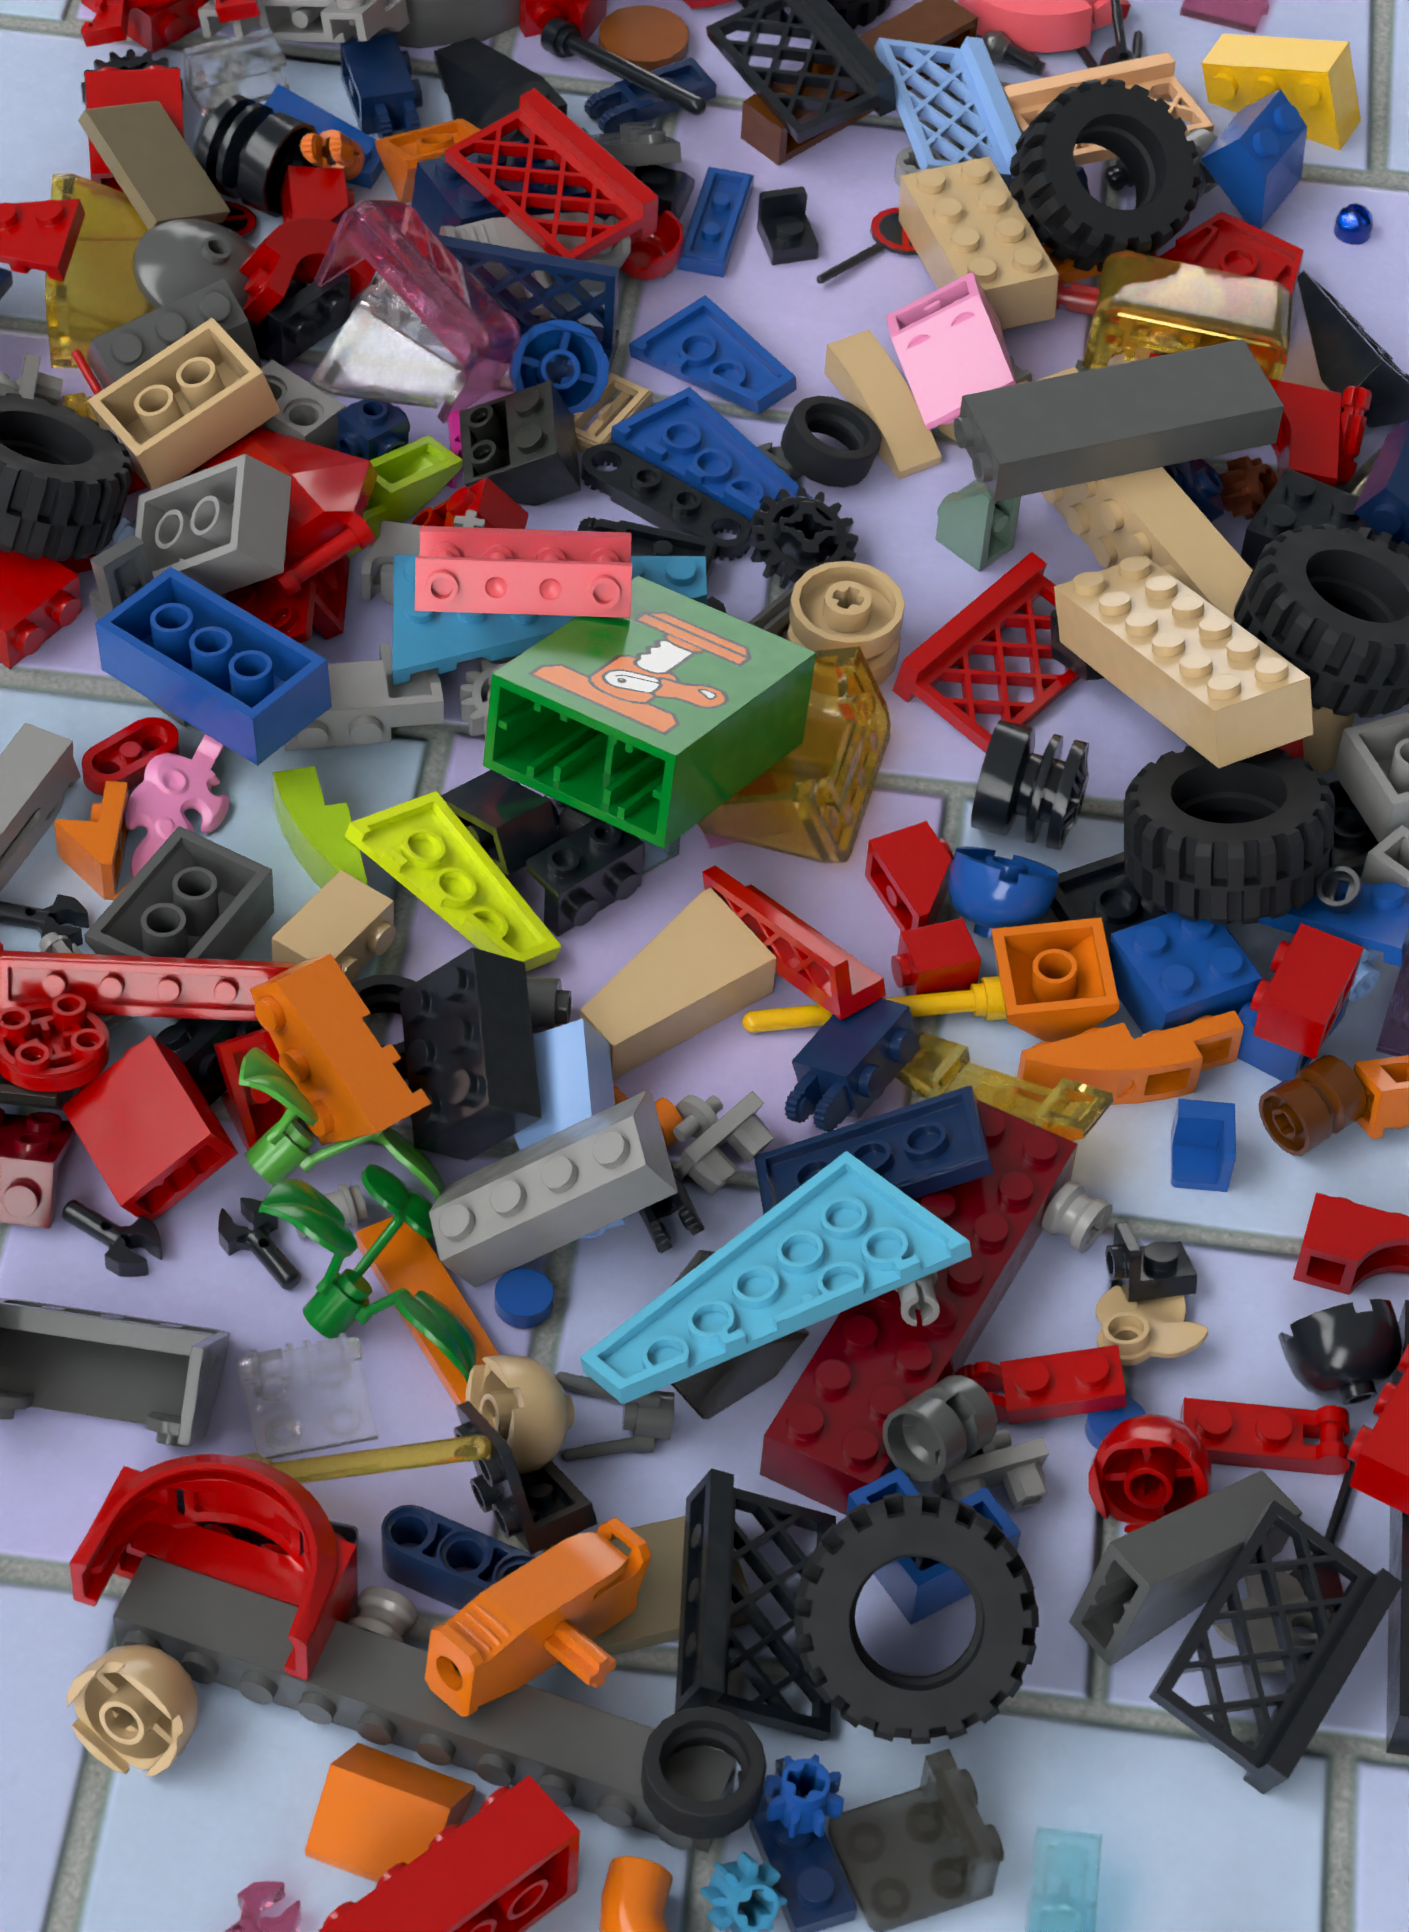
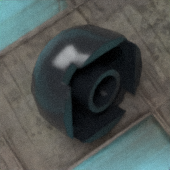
(1344, 1350)

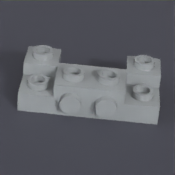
(314, 19)
(369, 706)

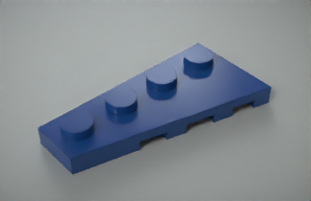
(704, 452)

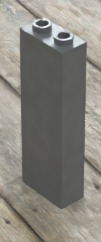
(1118, 420)

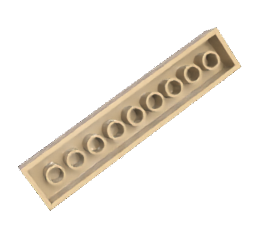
(1156, 519)

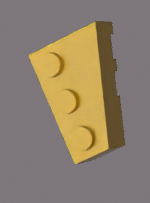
(1310, 73)

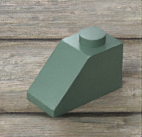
(976, 525)

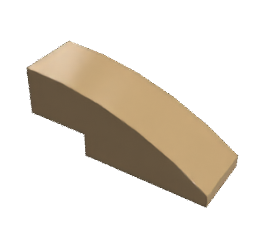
(874, 385)

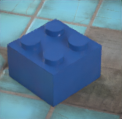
(1179, 971)

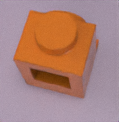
(1386, 1094)

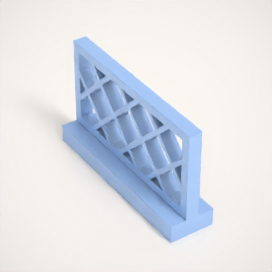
(981, 107)

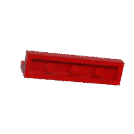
(802, 953)

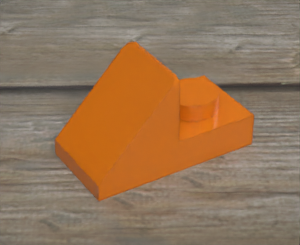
(97, 845)

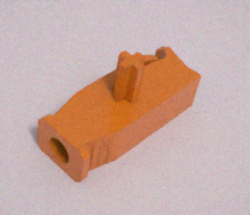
(539, 1618)

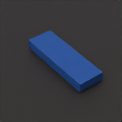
(716, 221)

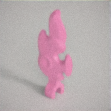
(169, 789)

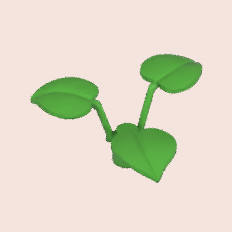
(288, 1141)

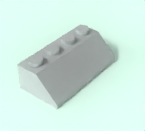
(553, 1192)

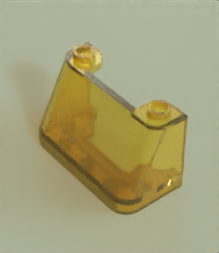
(100, 279)
(1185, 308)
(820, 790)

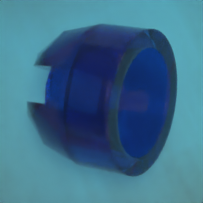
(1354, 224)

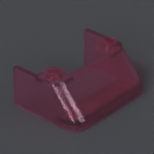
(432, 285)

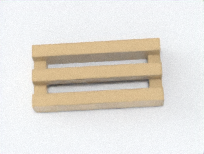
(628, 403)

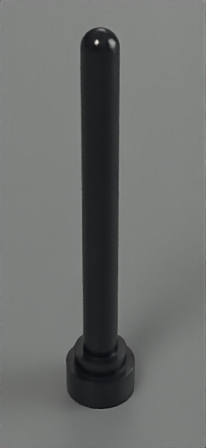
(565, 40)

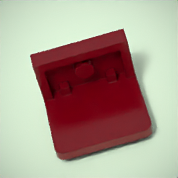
(29, 1166)

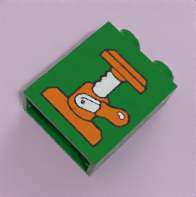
(649, 712)

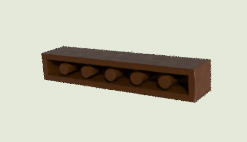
(925, 22)

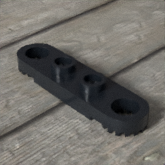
(663, 498)

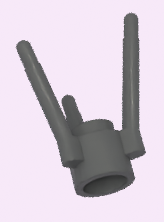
(647, 1417)

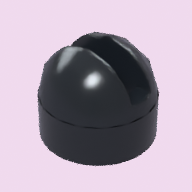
(1329, 889)

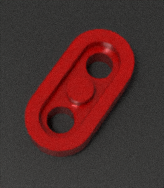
(127, 753)

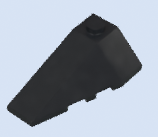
(487, 84)
(1352, 357)

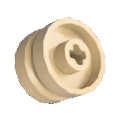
(846, 608)

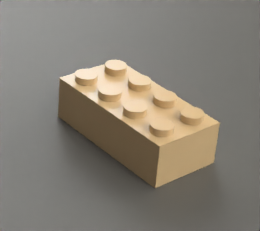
(969, 223)

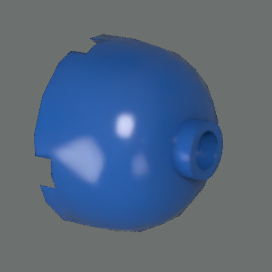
(567, 357)
(999, 889)

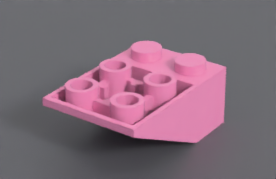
(950, 348)

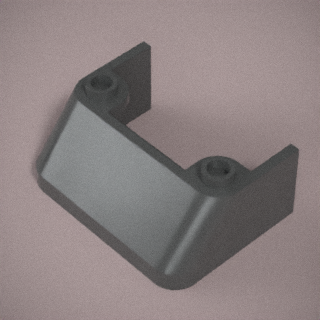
(110, 1367)

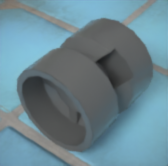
(940, 1428)

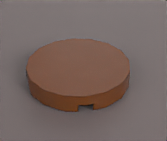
(645, 36)

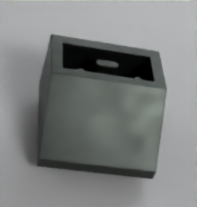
(522, 445)

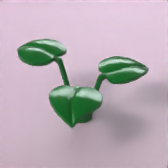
(345, 1295)

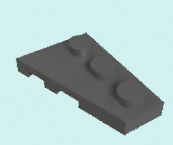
(640, 145)

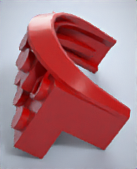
(145, 1520)

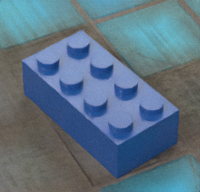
(214, 665)

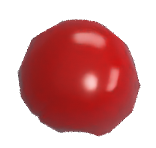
(658, 252)

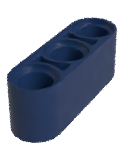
(440, 1550)

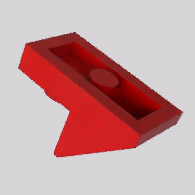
(583, 13)
(248, 1108)

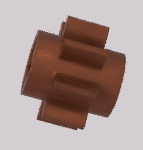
(1246, 486)

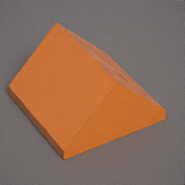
(404, 150)
(1055, 977)
(382, 1811)

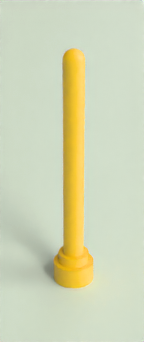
(982, 1000)

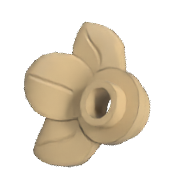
(1146, 1327)

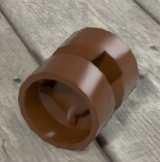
(1312, 1105)

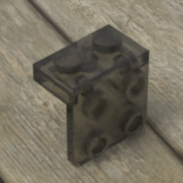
(919, 1848)

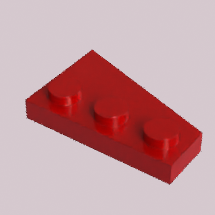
(40, 235)

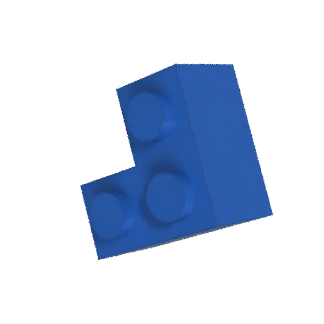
(920, 1583)

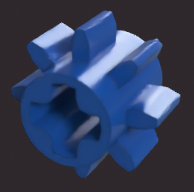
(799, 1813)

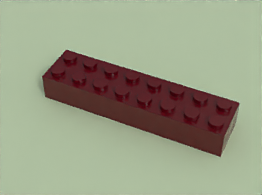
(874, 1362)

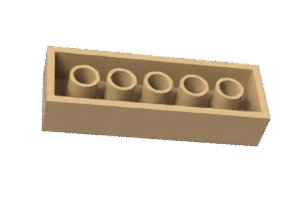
(1184, 661)

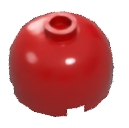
(1148, 1470)

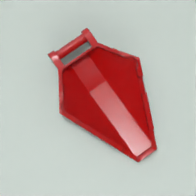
(325, 501)

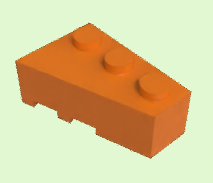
(332, 1052)

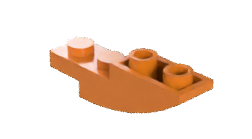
(1136, 1069)

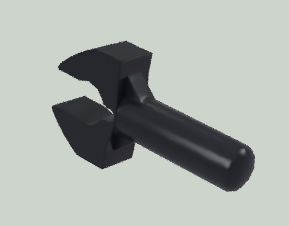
(47, 920)
(235, 1238)
(118, 1258)

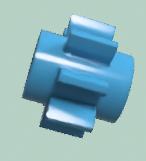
(743, 1895)

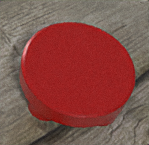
(52, 1045)

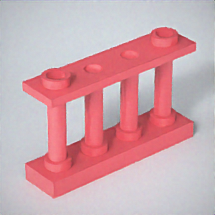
(523, 571)

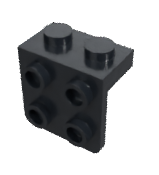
(303, 318)
(533, 1506)

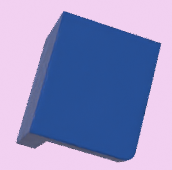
(1203, 1145)

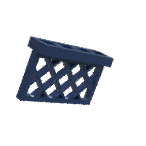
(565, 270)

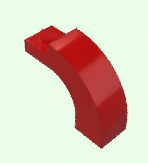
(289, 254)

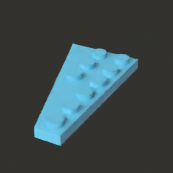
(802, 1261)

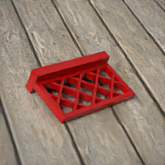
(581, 165)
(969, 635)

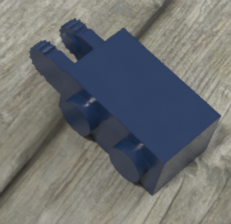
(380, 85)
(851, 1063)

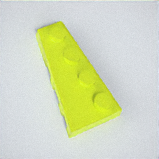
(455, 877)

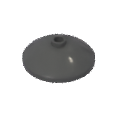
(188, 256)

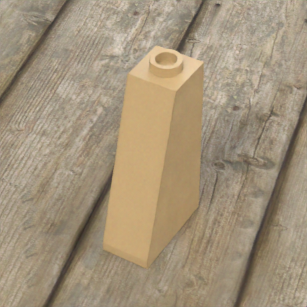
(681, 983)

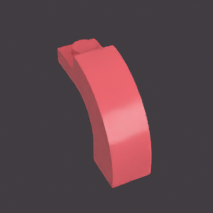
(1042, 24)

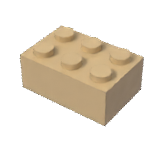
(185, 404)

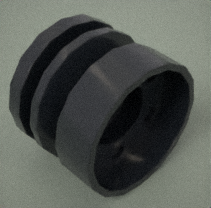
(249, 151)
(1030, 785)

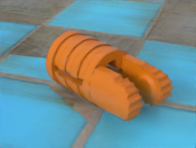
(333, 143)

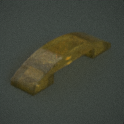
(946, 1066)

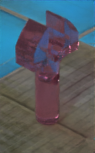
(255, 1900)

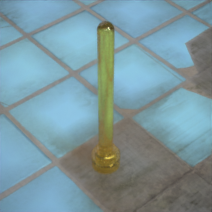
(382, 1459)

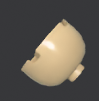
(523, 1406)
(134, 1708)

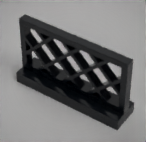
(832, 44)
(707, 1608)
(1321, 1675)

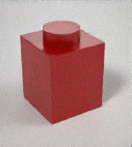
(936, 959)

